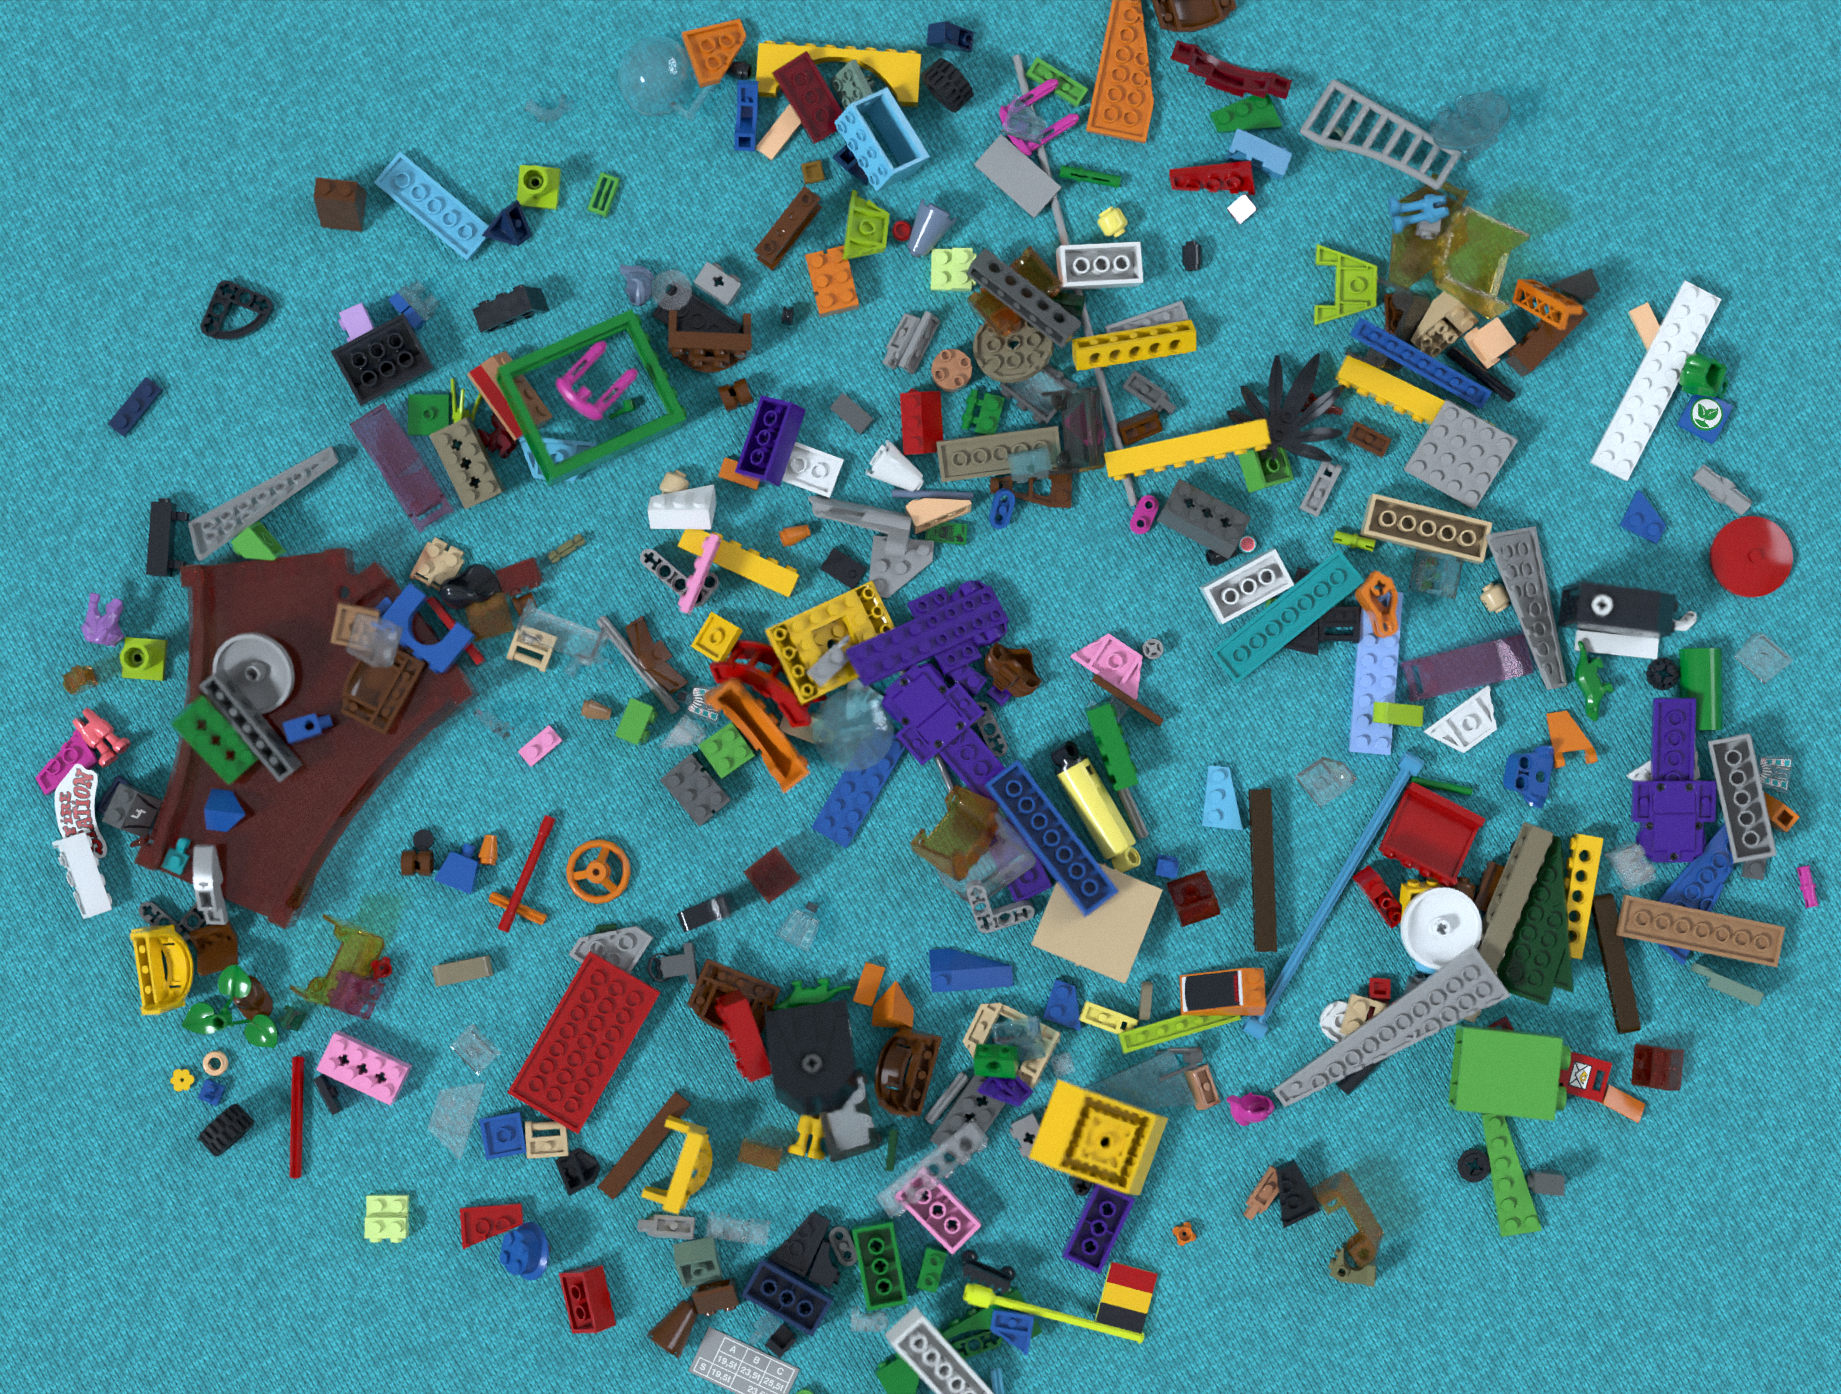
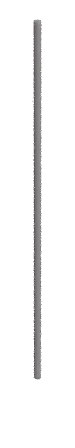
(1085, 318)

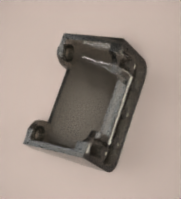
(851, 1129)

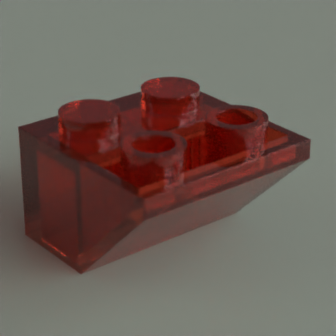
(1657, 1067)

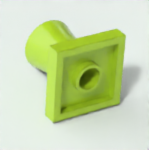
(541, 196)
(153, 658)

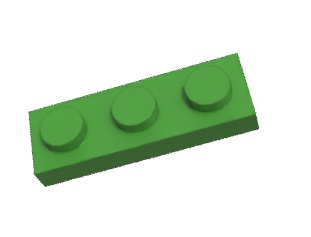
(1067, 88)

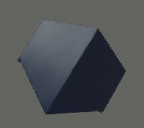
(850, 164)
(509, 226)

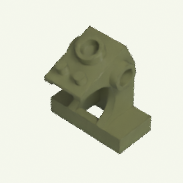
(1357, 1275)

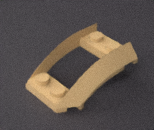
(981, 1029)

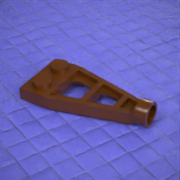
(1060, 490)

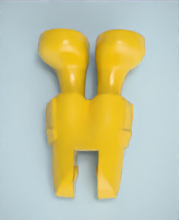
(808, 1126)

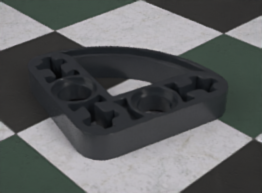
(227, 301)

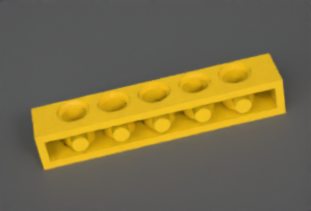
(1134, 345)
(1586, 887)

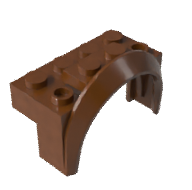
(701, 342)
(892, 1066)

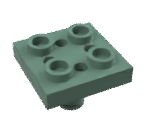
(852, 84)

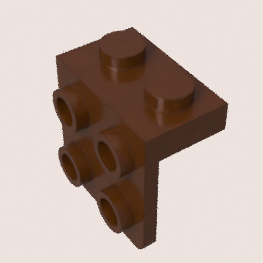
(215, 948)

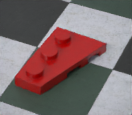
(486, 1221)

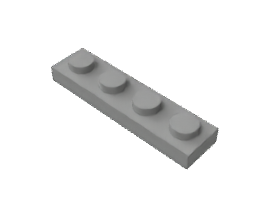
(1167, 314)

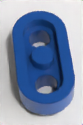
(1002, 507)

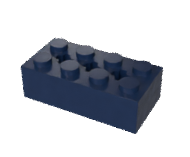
(791, 1308)

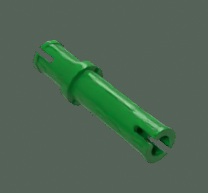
(1089, 176)

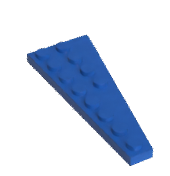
(1700, 882)

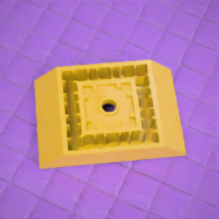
(804, 637)
(1077, 1123)

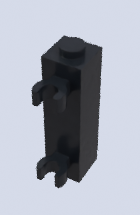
(162, 538)

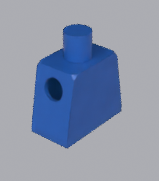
(296, 728)
(460, 870)

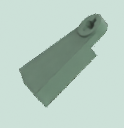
(1729, 986)

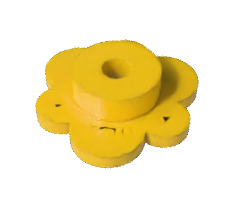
(179, 1085)

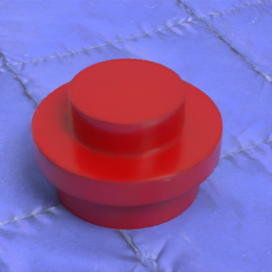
(901, 230)

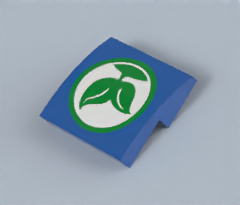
(1704, 417)

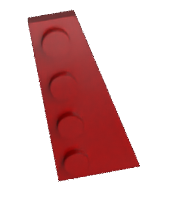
(1226, 176)

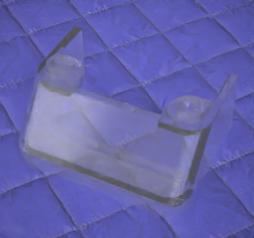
(561, 635)
(997, 864)

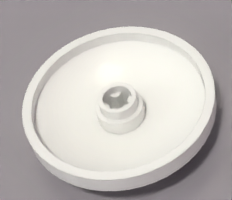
(1440, 926)

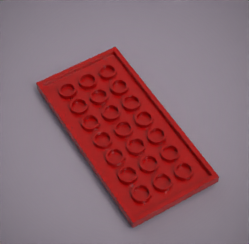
(584, 1042)

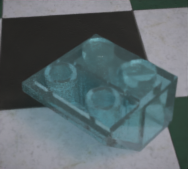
(1024, 1034)

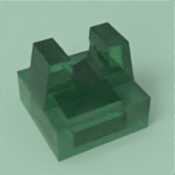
(293, 1018)

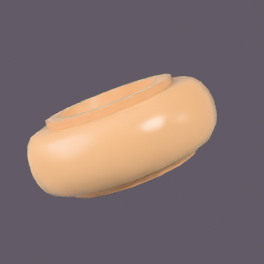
(207, 1066)

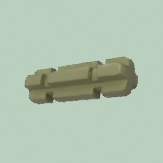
(566, 548)

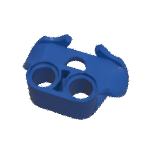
(1525, 773)

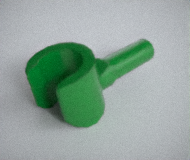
(629, 406)

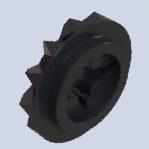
(1655, 679)
(1477, 1174)

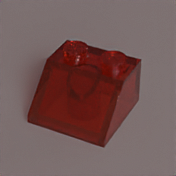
(1193, 898)

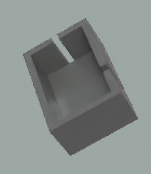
(695, 790)

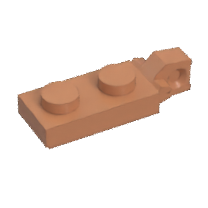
(1262, 1194)

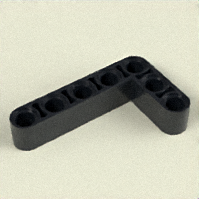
(708, 911)

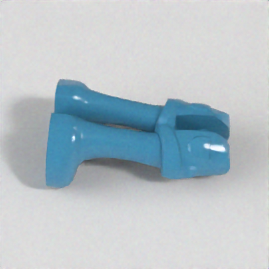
(1427, 205)

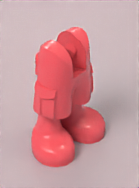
(94, 735)

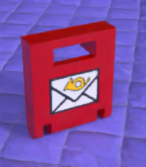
(1581, 1076)

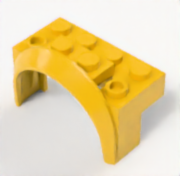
(154, 990)
(682, 1183)

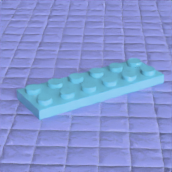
(433, 206)

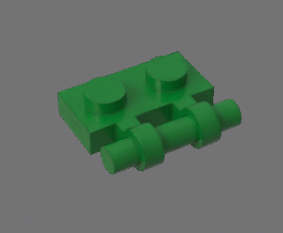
(989, 414)

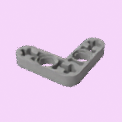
(993, 916)

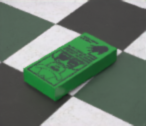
(947, 533)

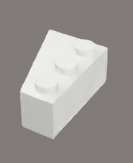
(683, 509)

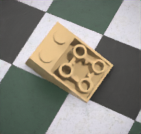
(1443, 324)

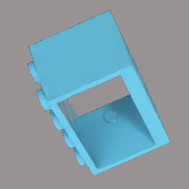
(894, 130)

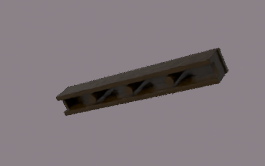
(1262, 870)

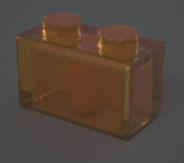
(760, 1154)

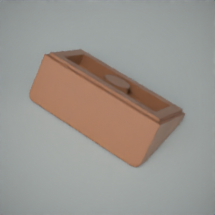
(1202, 1087)

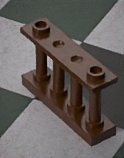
(788, 228)

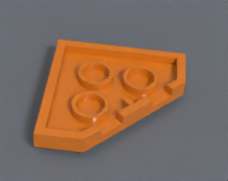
(713, 49)

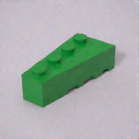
(1111, 745)

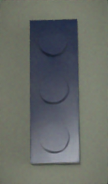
(135, 407)

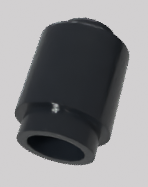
(1192, 256)

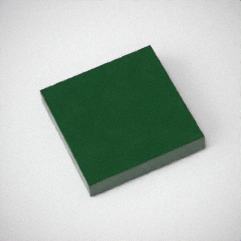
(890, 1162)

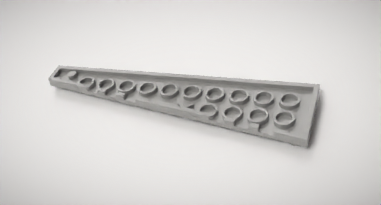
(1435, 1003)

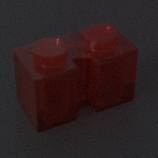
(519, 576)

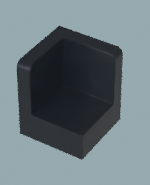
(781, 1340)

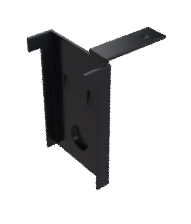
(843, 568)

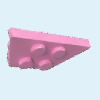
(1113, 663)

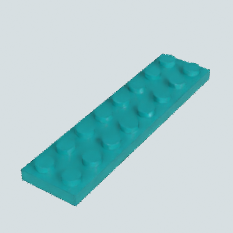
(1287, 616)

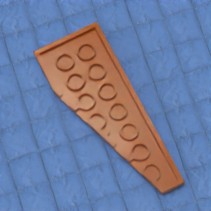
(1123, 87)

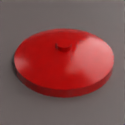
(1750, 556)

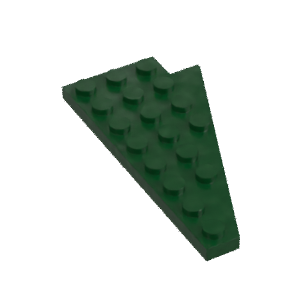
(1540, 945)

